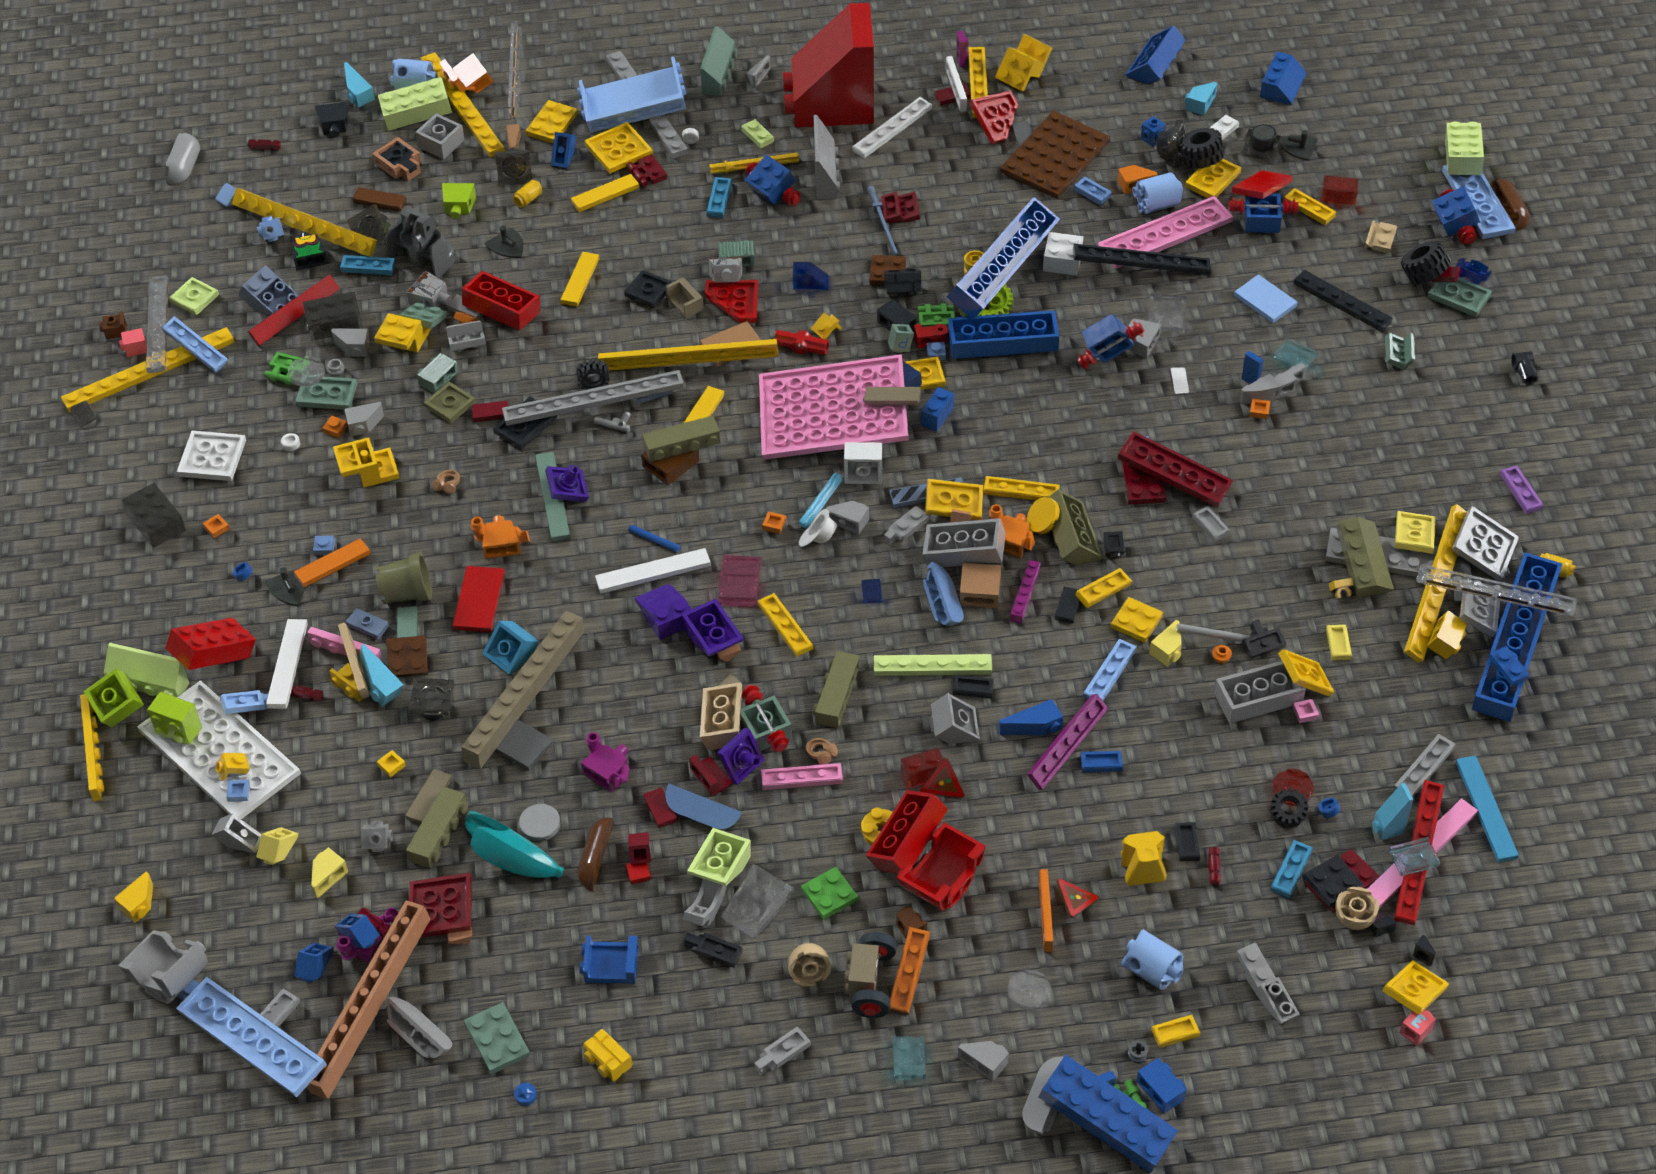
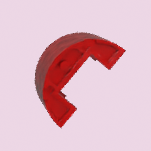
(945, 870)

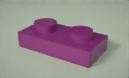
(961, 52)

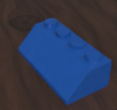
(1156, 56)

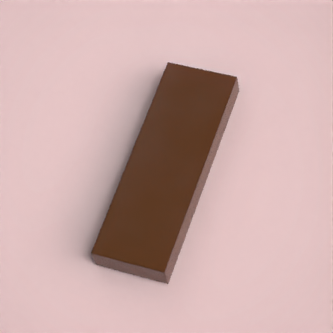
(379, 198)

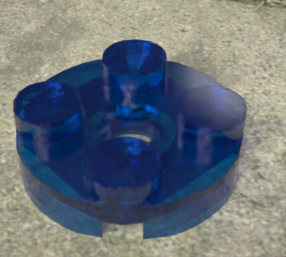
(1474, 270)

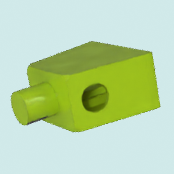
(458, 198)

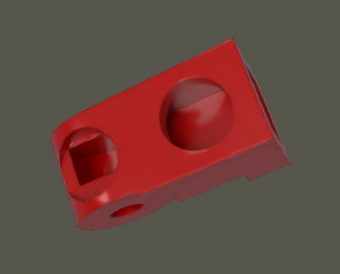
(930, 334)

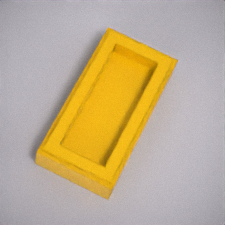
(1175, 1031)

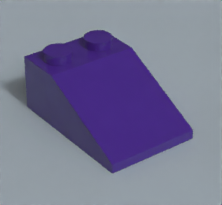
(663, 610)
(710, 628)

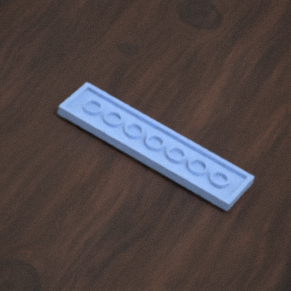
(251, 1036)

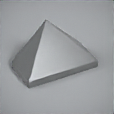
(759, 71)

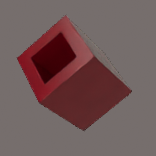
(639, 848)

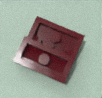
(900, 208)

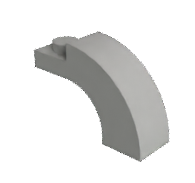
(706, 904)

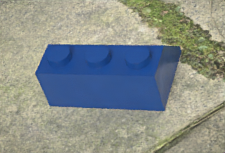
(1282, 79)

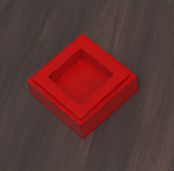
(638, 872)

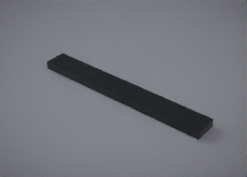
(1141, 259)

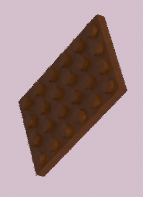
(1055, 154)

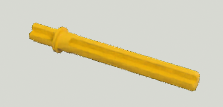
(742, 164)

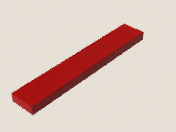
(291, 311)

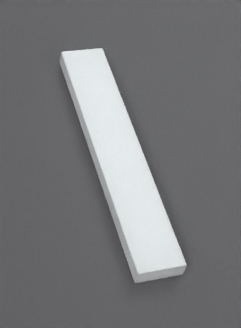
(892, 127)
(652, 570)
(287, 664)

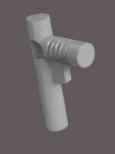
(616, 423)

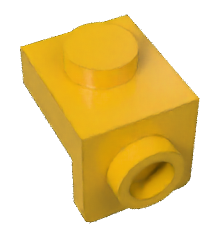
(825, 325)
(231, 763)

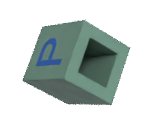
(900, 338)

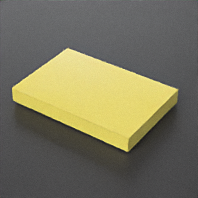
(1415, 532)

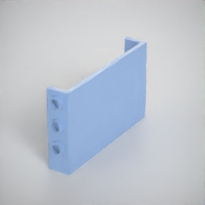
(633, 98)

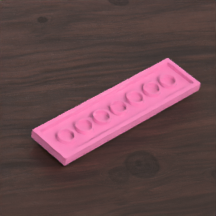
(1172, 228)

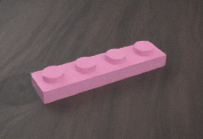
(335, 643)

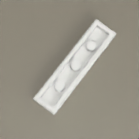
(956, 84)

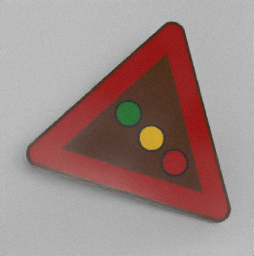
(944, 781)
(1075, 898)

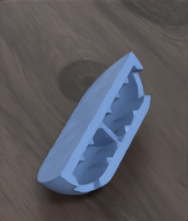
(942, 596)
(701, 808)

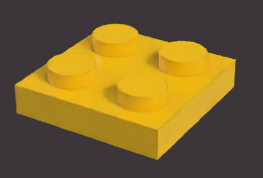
(1136, 619)

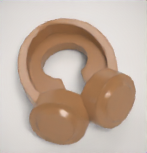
(450, 486)
(825, 756)

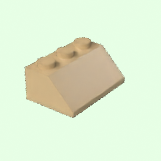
(720, 715)

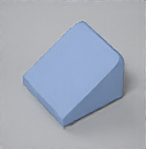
(226, 195)

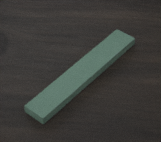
(554, 507)

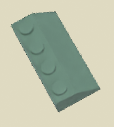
(717, 63)

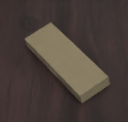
(892, 395)
(428, 795)

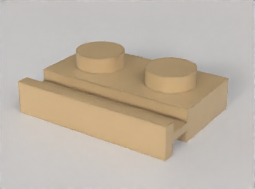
(1381, 237)

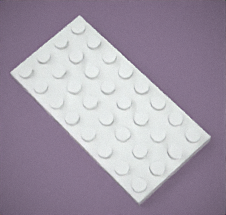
(220, 735)

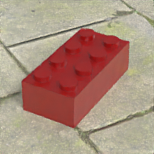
(500, 300)
(210, 643)
(906, 831)

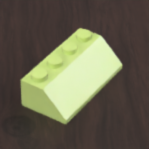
(147, 670)

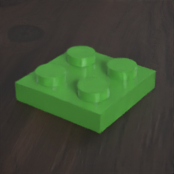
(829, 893)

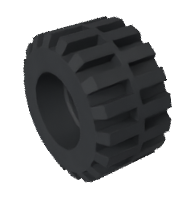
(1202, 147)
(1425, 262)

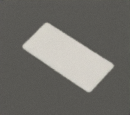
(1179, 380)

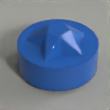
(242, 571)
(1329, 807)
(525, 1094)

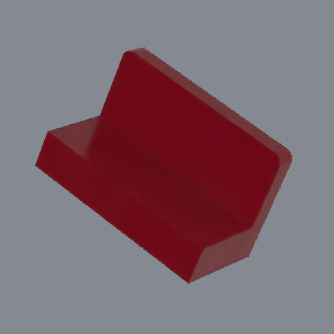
(709, 774)

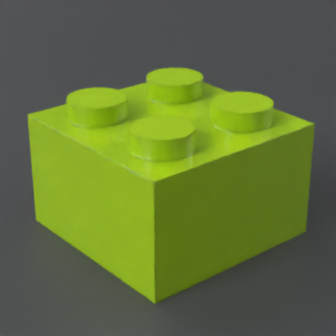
(113, 698)
(174, 718)

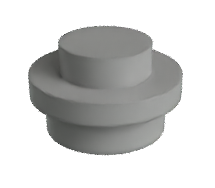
(335, 367)

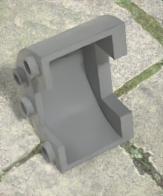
(162, 966)

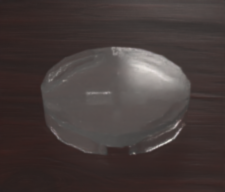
(306, 371)
(1029, 989)

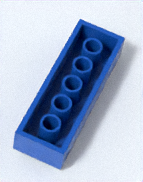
(1003, 334)
(1108, 1113)

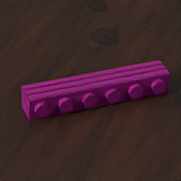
(1025, 591)

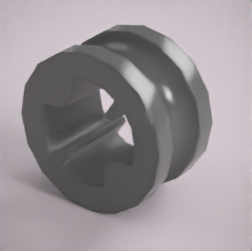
(1143, 1049)

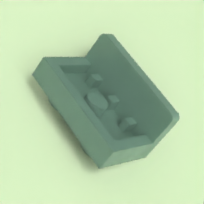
(1399, 350)

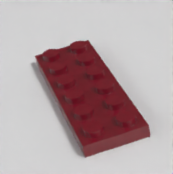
(1175, 469)

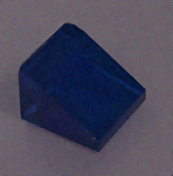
(871, 590)

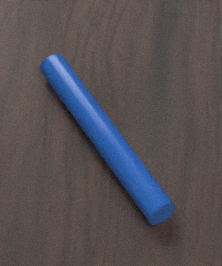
(654, 538)

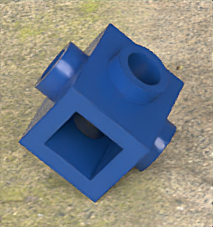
(1151, 130)

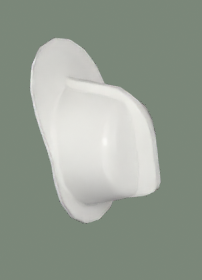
(820, 529)

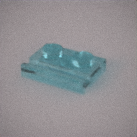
(1295, 353)
(1414, 856)
(908, 1057)

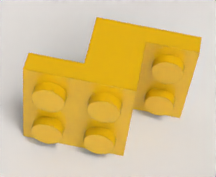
(1023, 62)
(402, 333)
(371, 465)

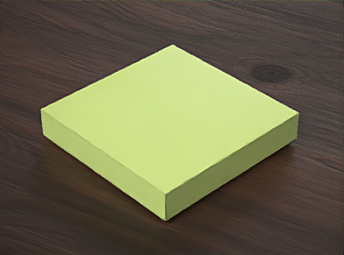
(194, 296)

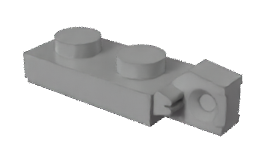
(906, 525)
(782, 1051)

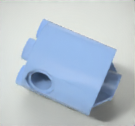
(411, 72)
(1158, 193)
(1153, 960)

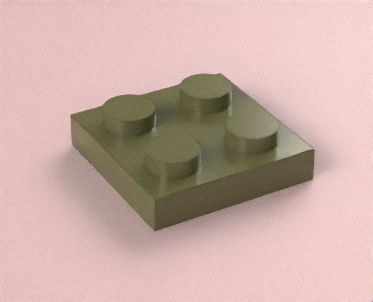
(449, 402)

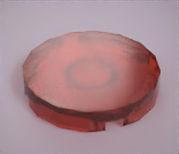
(1294, 779)

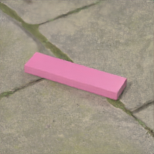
(801, 776)

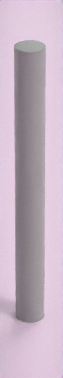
(1211, 632)

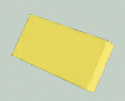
(1338, 642)

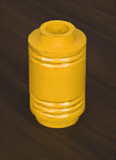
(527, 193)
(1567, 568)

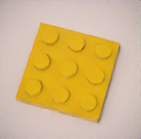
(618, 147)

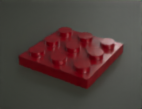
(446, 902)

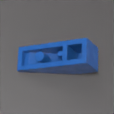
(1037, 720)

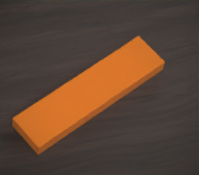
(332, 562)
(1045, 910)
(909, 970)

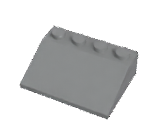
(825, 162)

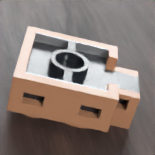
(398, 159)

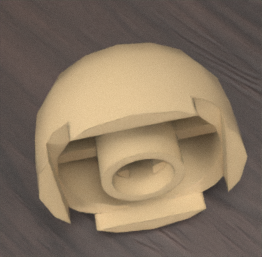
(1356, 908)
(808, 964)

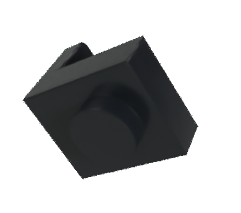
(1113, 544)

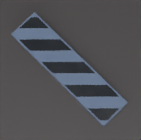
(912, 495)

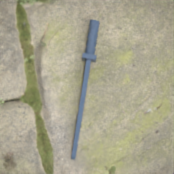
(877, 207)

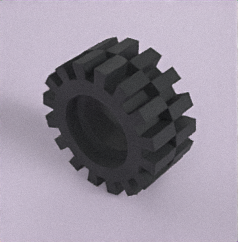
(589, 368)
(1280, 816)

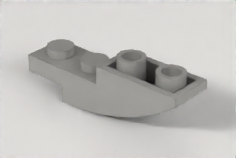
(1272, 388)
(1266, 985)

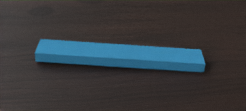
(1487, 809)

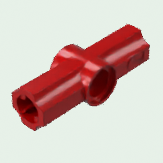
(802, 342)

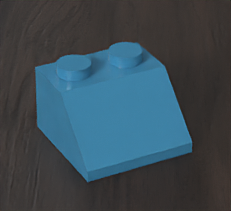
(510, 646)

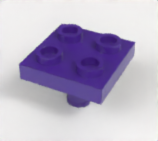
(567, 483)
(741, 756)

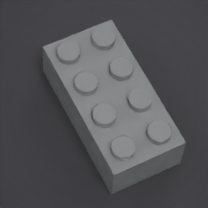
(964, 542)
(1257, 692)

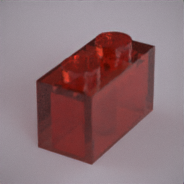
(1339, 190)
(919, 767)

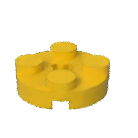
(871, 821)

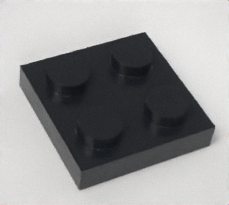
(647, 289)
(1331, 879)

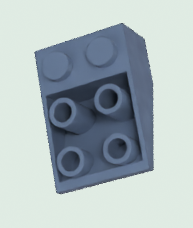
(266, 292)

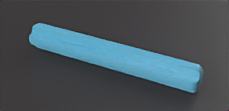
(820, 500)

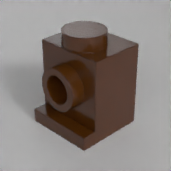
(113, 325)
(908, 918)

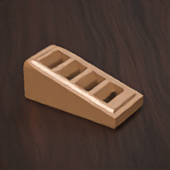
(513, 135)

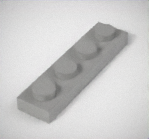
(1426, 764)

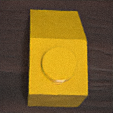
(136, 898)

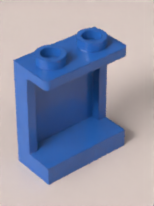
(610, 961)

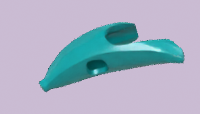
(508, 849)

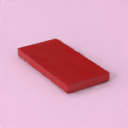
(1262, 184)
(478, 599)

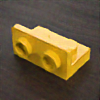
(345, 680)

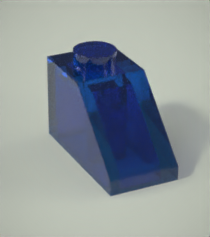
(809, 276)

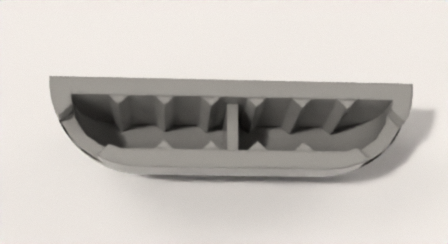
(182, 158)
(416, 1028)
(1037, 1113)

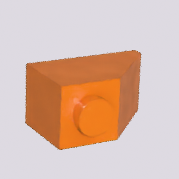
(1130, 175)

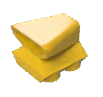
(1143, 858)

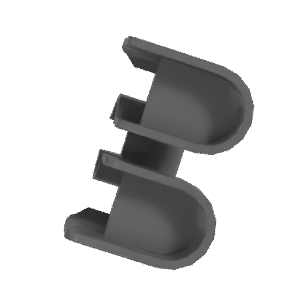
(423, 242)

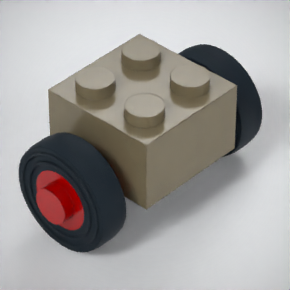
(863, 974)

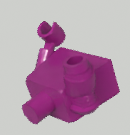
(604, 764)
(350, 952)

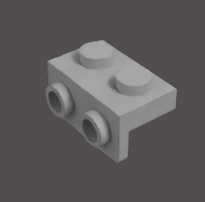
(465, 336)

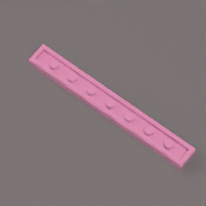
(1445, 830)

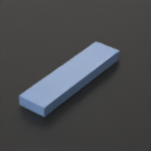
(194, 344)
(1110, 669)

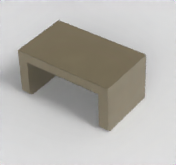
(684, 297)

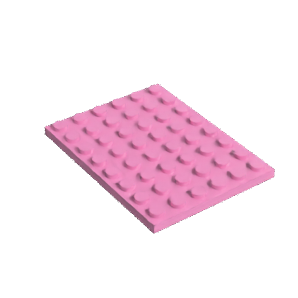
(825, 407)

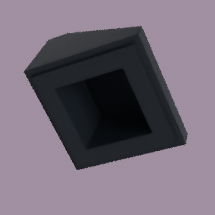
(1383, 924)
(1424, 951)

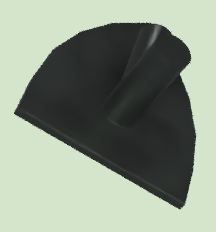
(1300, 145)
(507, 243)
(286, 587)

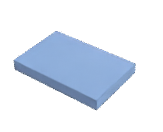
(1265, 298)

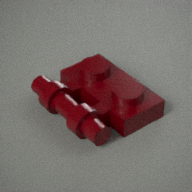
(650, 167)

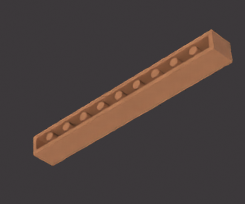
(369, 996)

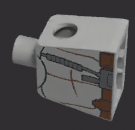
(725, 269)
(429, 291)

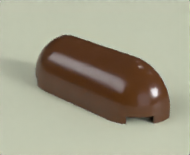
(1511, 202)
(594, 852)

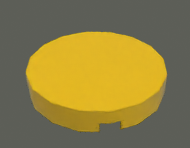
(1043, 515)

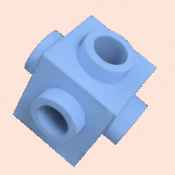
(277, 228)

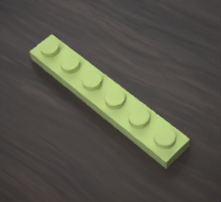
(932, 665)

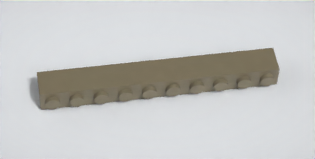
(522, 690)

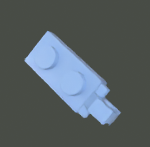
(243, 701)

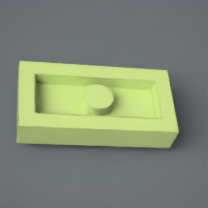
(757, 133)

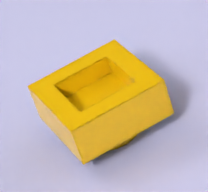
(391, 763)

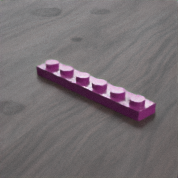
(1067, 741)

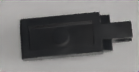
(714, 948)

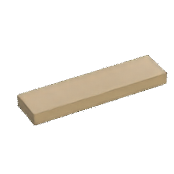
(354, 660)

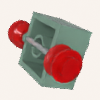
(765, 720)

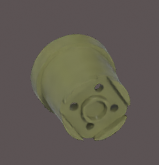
(405, 580)

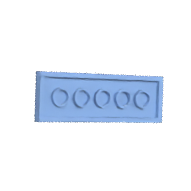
(1492, 215)

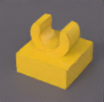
(1342, 584)

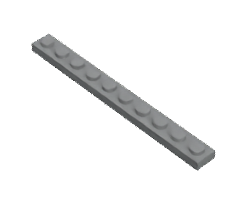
(659, 124)
(592, 397)

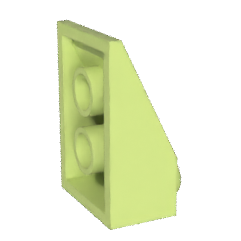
(721, 857)

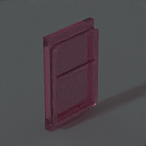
(739, 580)

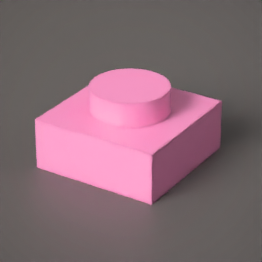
(1305, 711)

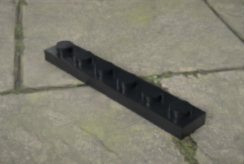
(1343, 300)

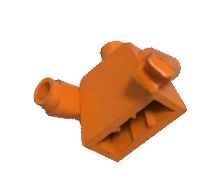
(1017, 531)
(498, 537)

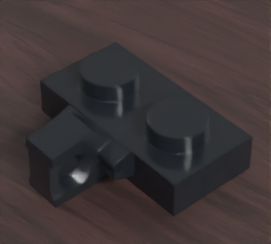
(1262, 640)

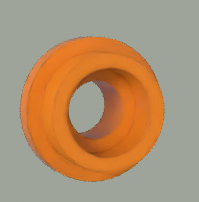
(1221, 654)

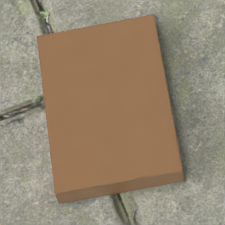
(738, 333)

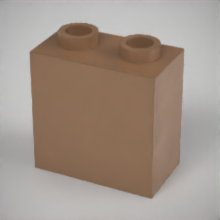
(980, 585)

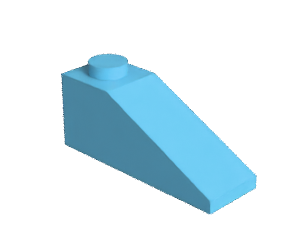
(359, 90)
(379, 679)
(1393, 814)

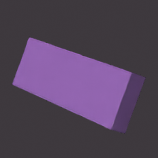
(1521, 489)

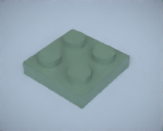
(428, 315)

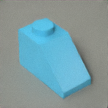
(1201, 98)

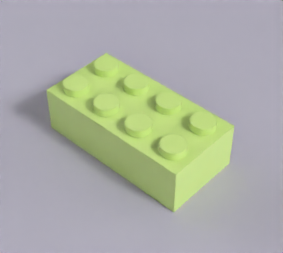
(414, 103)
(1464, 148)

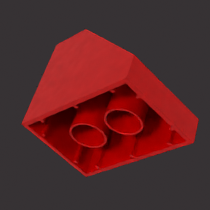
(834, 73)

